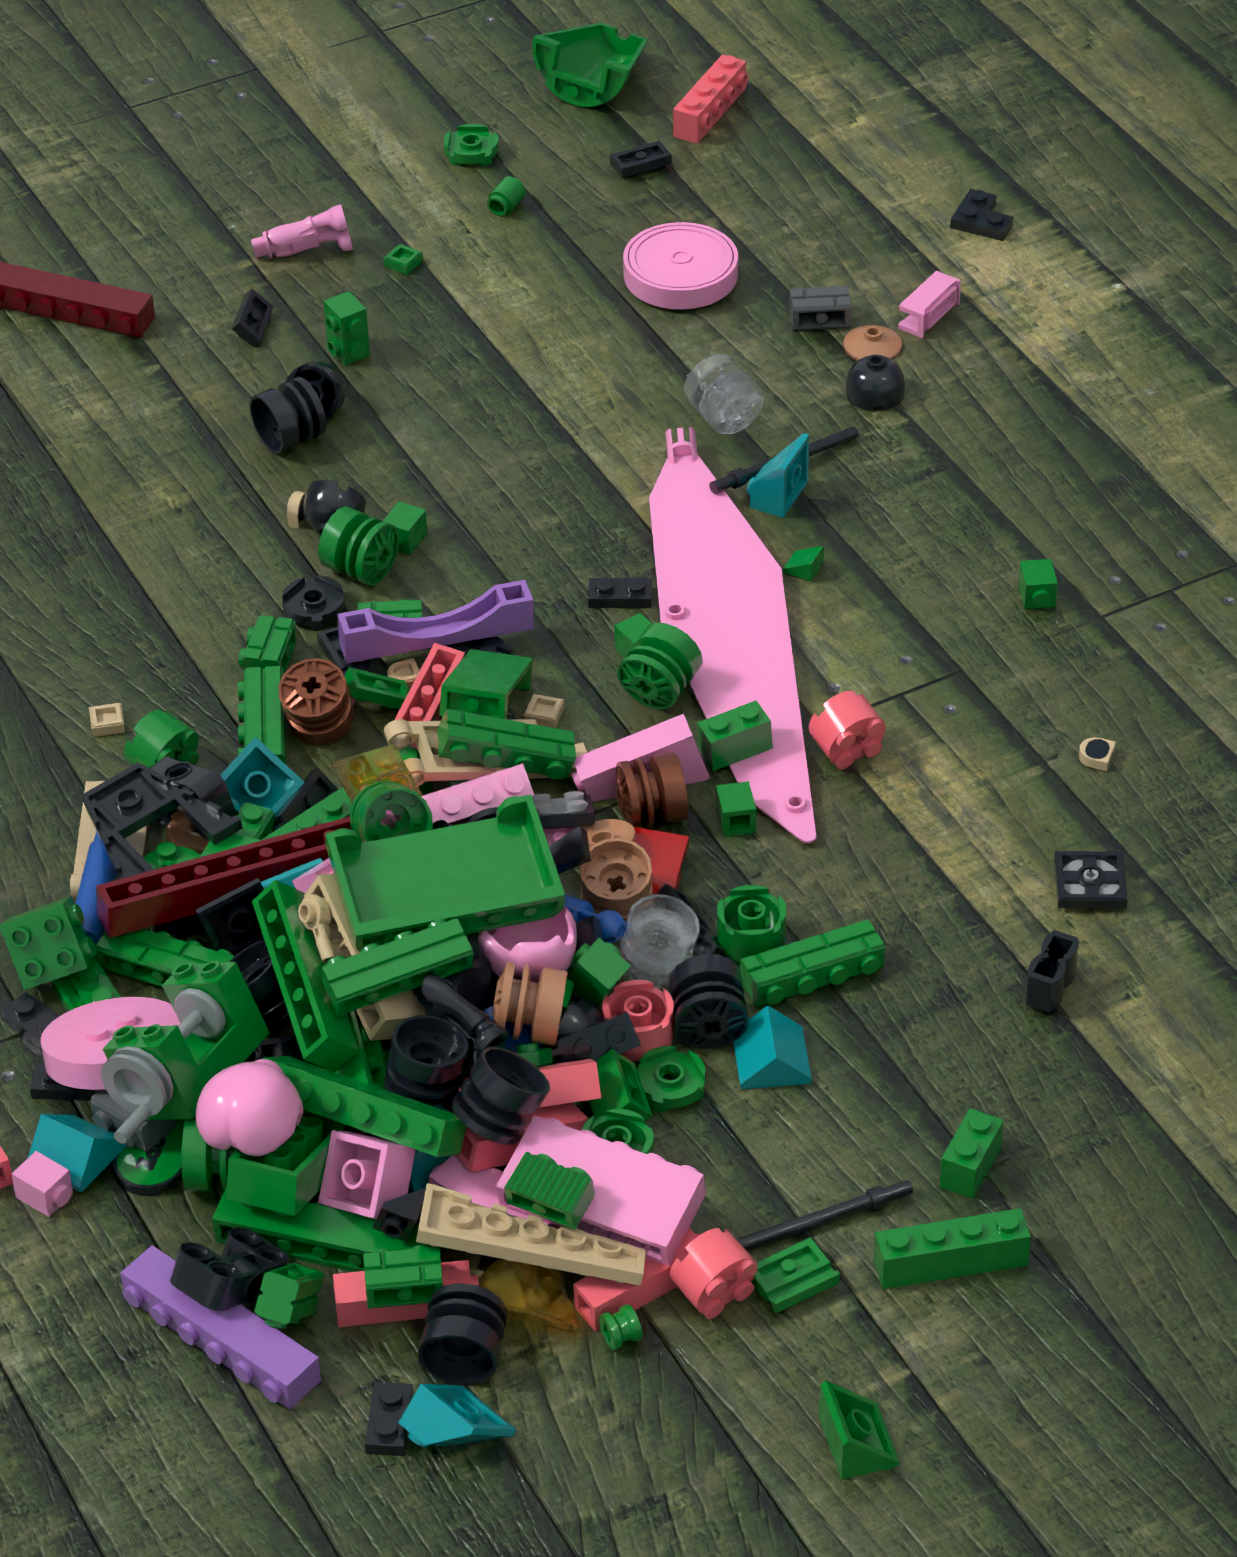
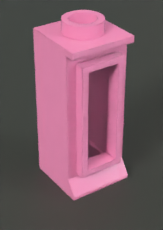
(929, 303)

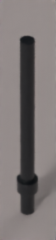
(740, 477)
(873, 1199)

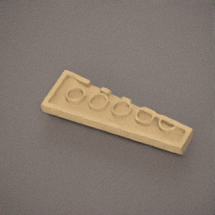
(458, 1224)

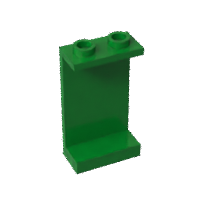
(484, 682)

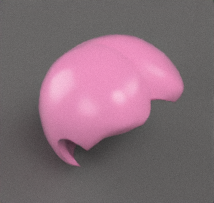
(536, 943)
(249, 1108)

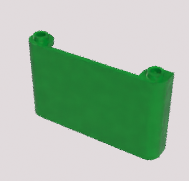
(476, 871)

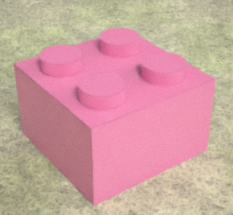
(364, 1172)

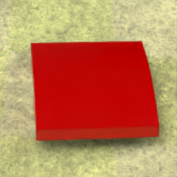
(666, 855)

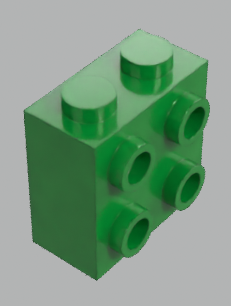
(48, 942)

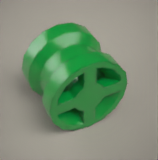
(620, 1327)

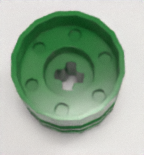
(358, 545)
(660, 666)
(373, 801)
(202, 1161)

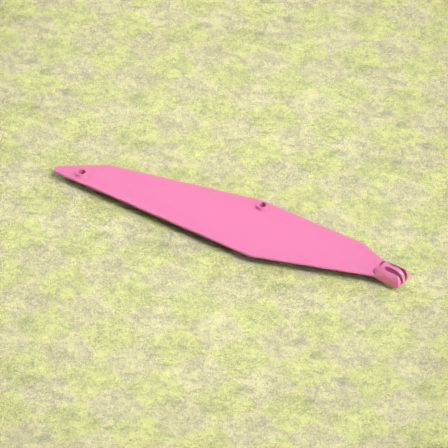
(731, 601)

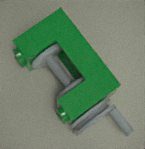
(164, 1068)

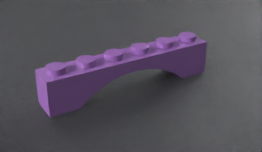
(499, 611)

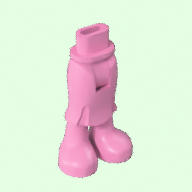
(305, 234)

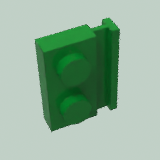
(84, 987)
(794, 1275)

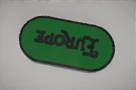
(155, 1169)

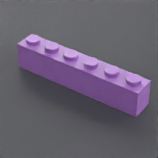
(228, 1337)

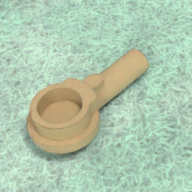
(315, 915)

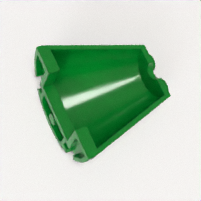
(586, 62)

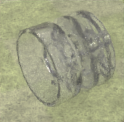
(723, 394)
(658, 938)

